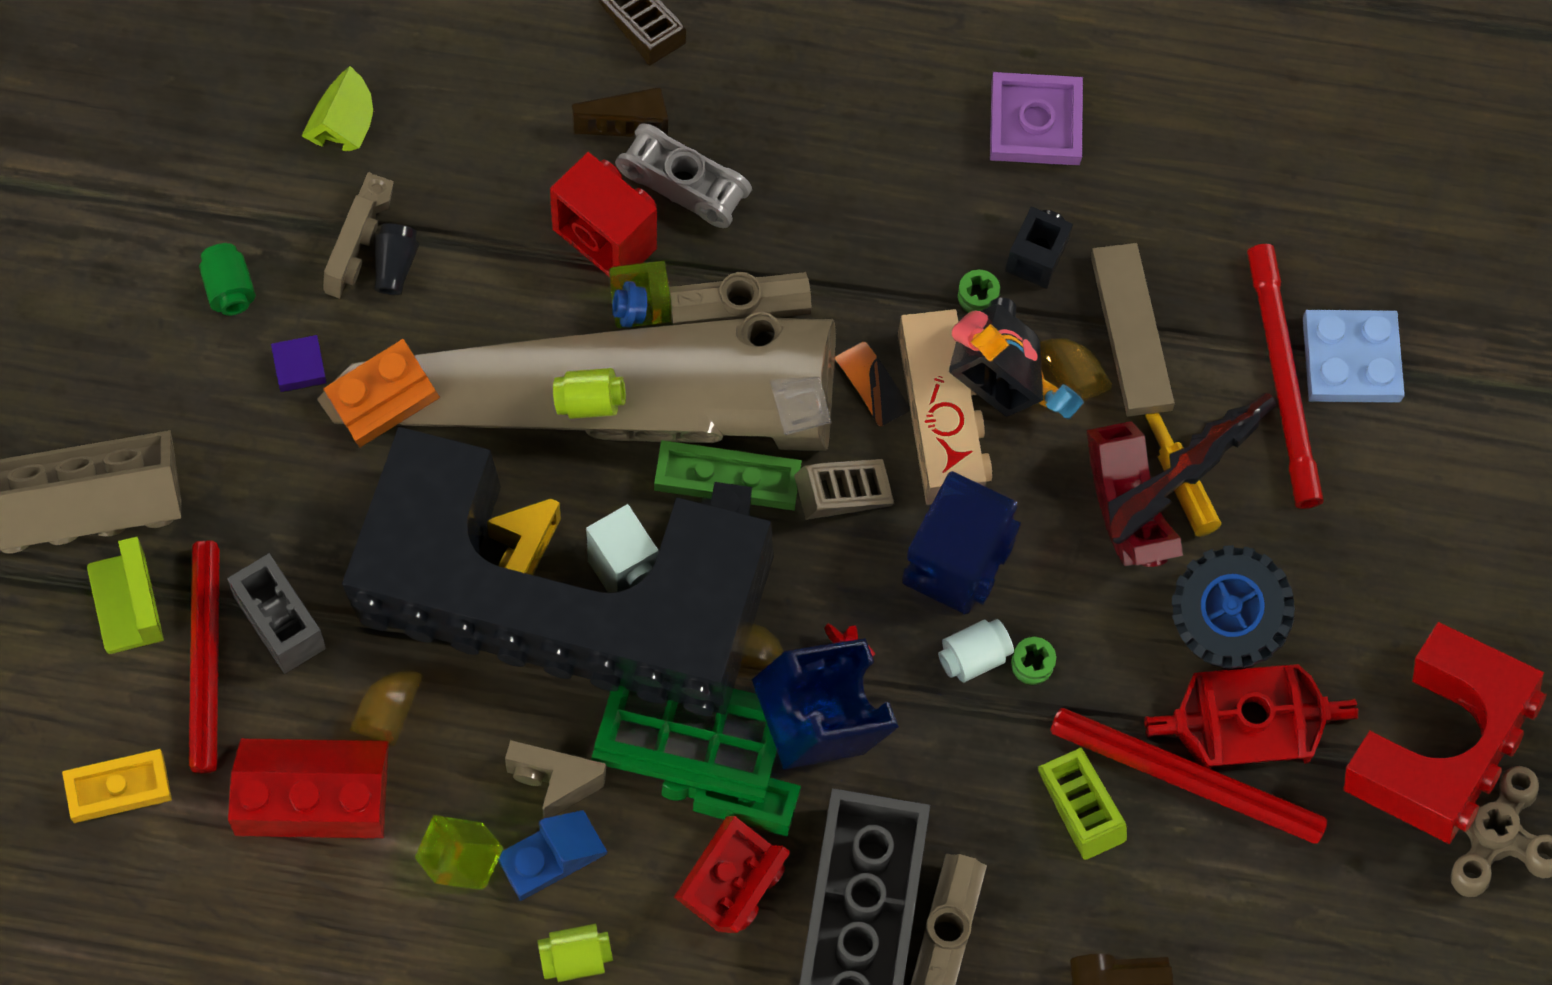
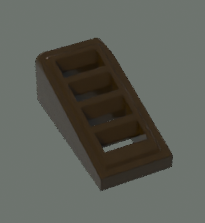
(649, 47)
(620, 114)

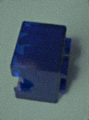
(961, 543)
(820, 705)

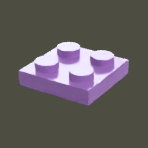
(1036, 118)

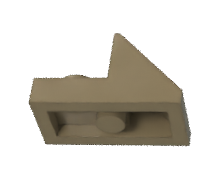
(568, 775)

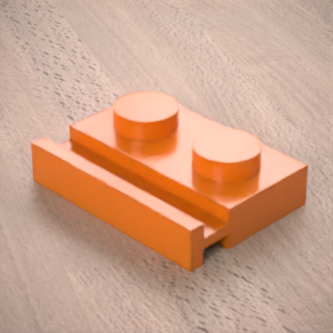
(381, 393)

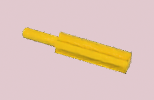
(1191, 496)

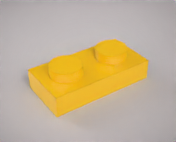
(116, 786)

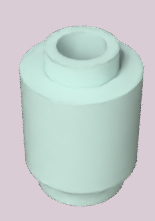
(975, 650)

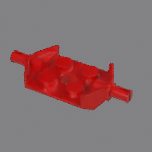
(1219, 735)

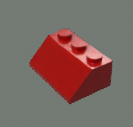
(309, 788)

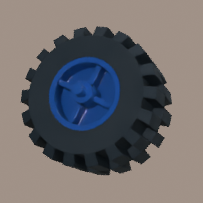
(1233, 607)

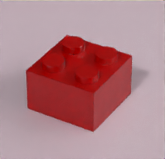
(603, 215)

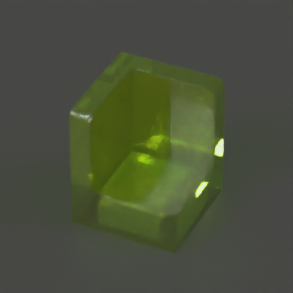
(655, 280)
(458, 852)

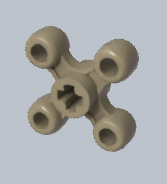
(1515, 841)

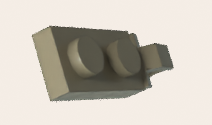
(357, 230)

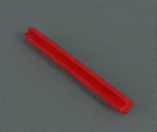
(1189, 775)

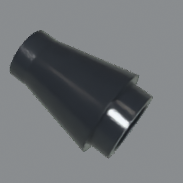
(394, 254)

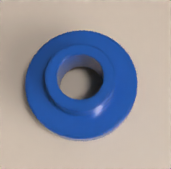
(630, 304)

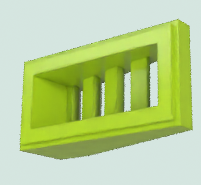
(1093, 832)

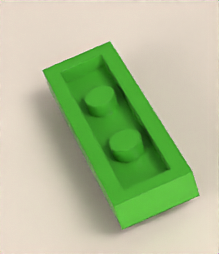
(695, 468)

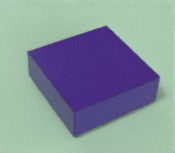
(298, 363)

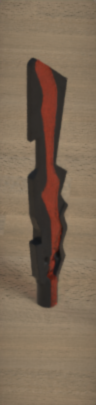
(1189, 465)

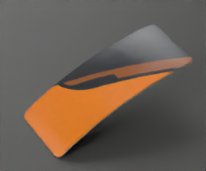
(873, 383)

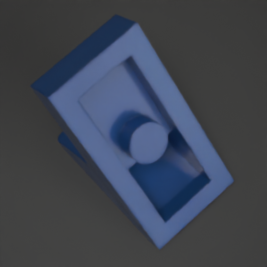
(552, 853)

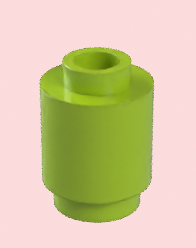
(589, 393)
(574, 953)

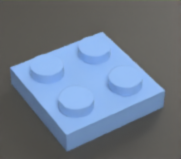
(1353, 356)

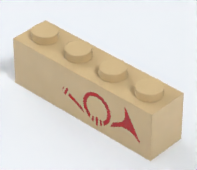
(940, 404)

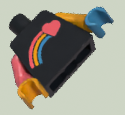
(1003, 362)

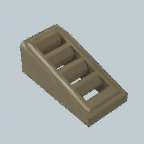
(812, 494)

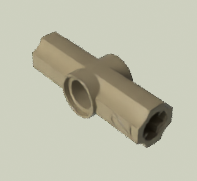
(709, 302)
(952, 903)

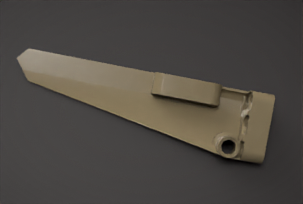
(678, 381)

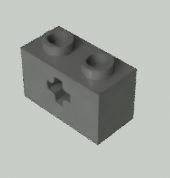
(276, 613)

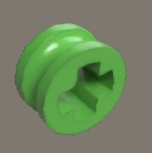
(985, 280)
(1038, 646)

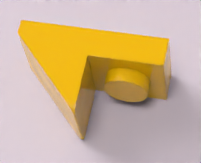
(527, 532)

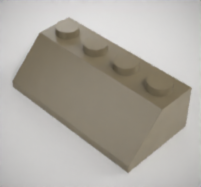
(88, 491)

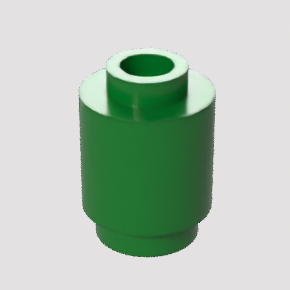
(226, 279)

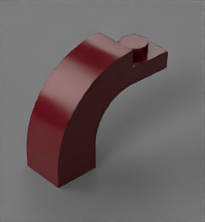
(1118, 466)

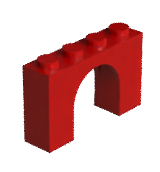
(1442, 792)

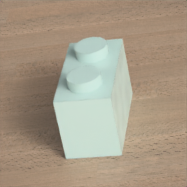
(620, 550)

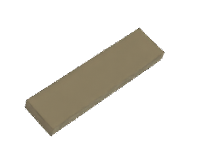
(1132, 329)

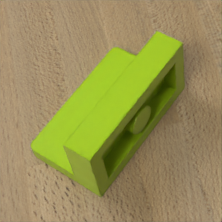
(125, 599)

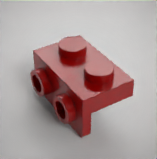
(732, 877)

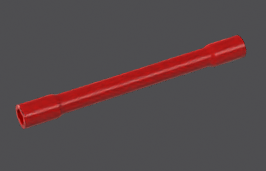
(1302, 466)

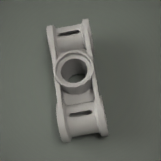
(710, 192)

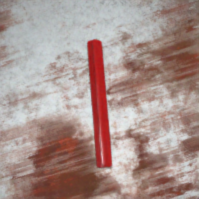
(204, 657)

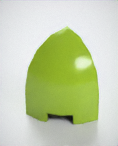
(342, 113)

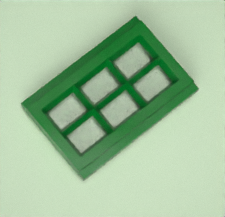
(683, 746)

